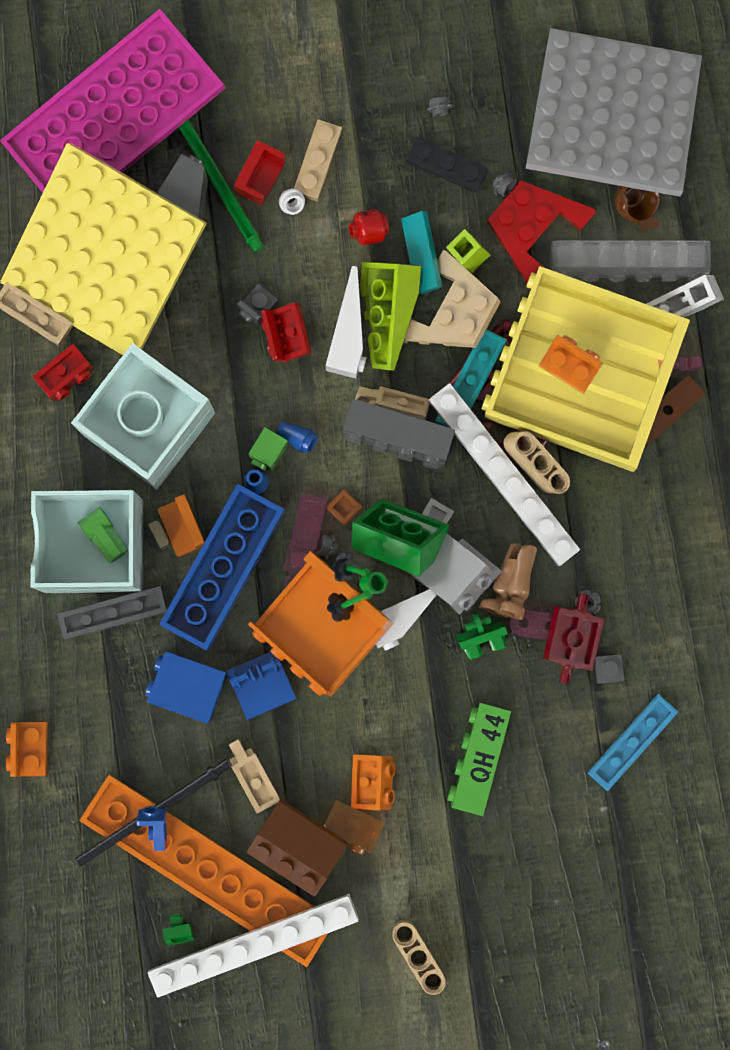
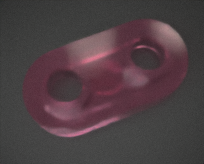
(535, 627)

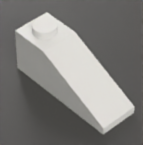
(690, 297)
(403, 617)

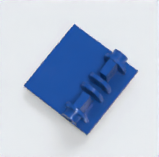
(260, 685)

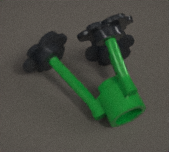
(371, 583)

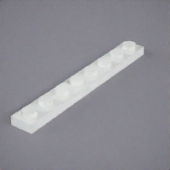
(504, 474)
(253, 945)

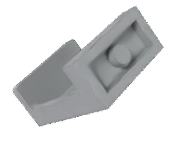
(456, 575)

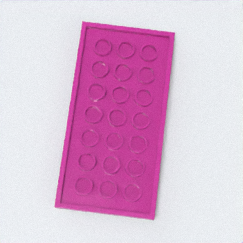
(118, 103)

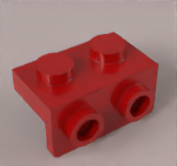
(285, 333)
(63, 373)

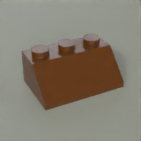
(297, 847)

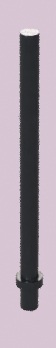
(211, 774)

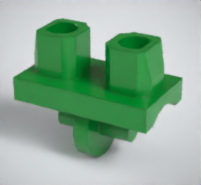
(479, 632)

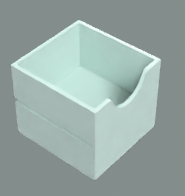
(144, 416)
(66, 557)

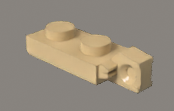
(395, 401)
(253, 777)

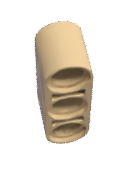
(547, 467)
(423, 969)

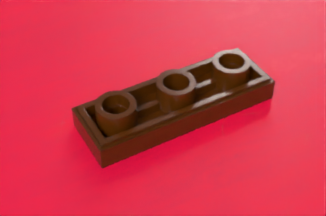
(679, 401)

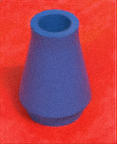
(299, 437)
(258, 487)

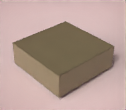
(160, 535)

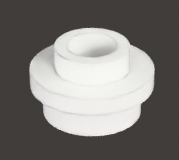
(294, 207)

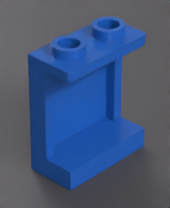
(186, 687)

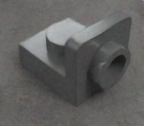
(254, 303)

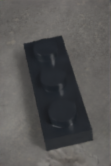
(446, 165)

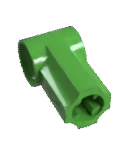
(100, 531)

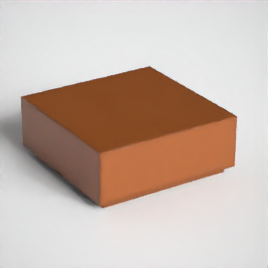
(344, 507)

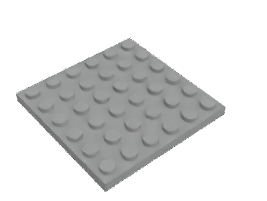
(614, 112)

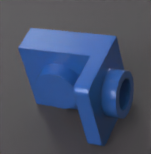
(157, 823)

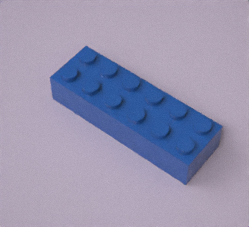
(222, 567)

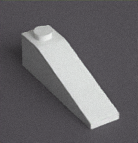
(347, 346)

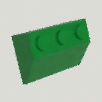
(398, 536)

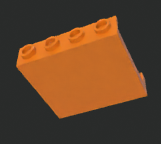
(308, 636)

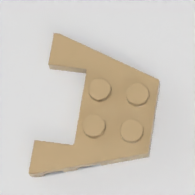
(463, 312)

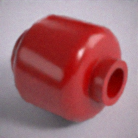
(368, 227)

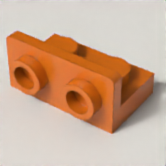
(571, 363)
(27, 749)
(372, 782)

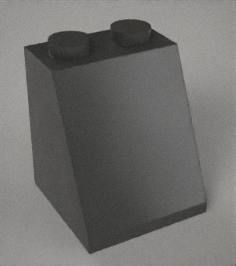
(187, 187)

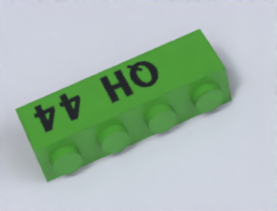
(480, 759)

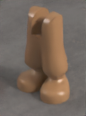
(512, 583)

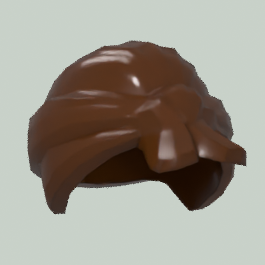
(637, 206)

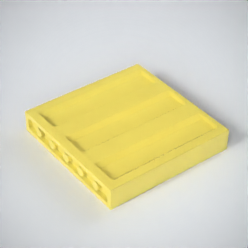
(624, 396)

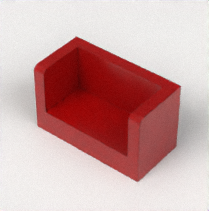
(260, 173)

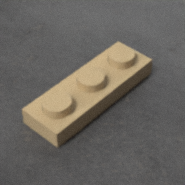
(318, 159)
(34, 314)

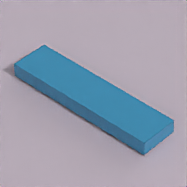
(632, 742)

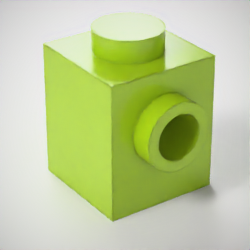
(468, 251)

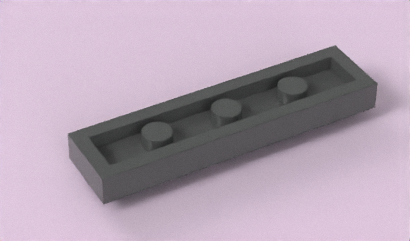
(112, 613)

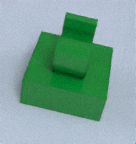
(178, 931)

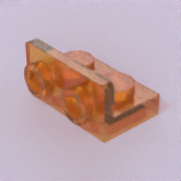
(354, 827)

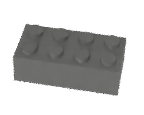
(397, 433)

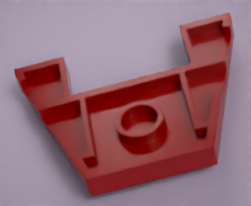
(526, 216)

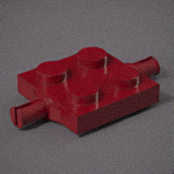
(573, 638)

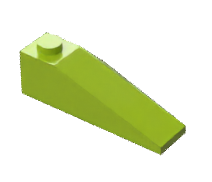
(390, 301)

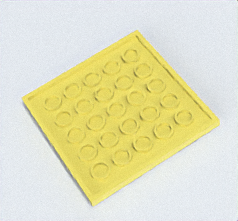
(103, 250)

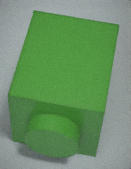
(267, 450)

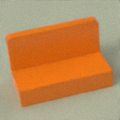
(181, 526)

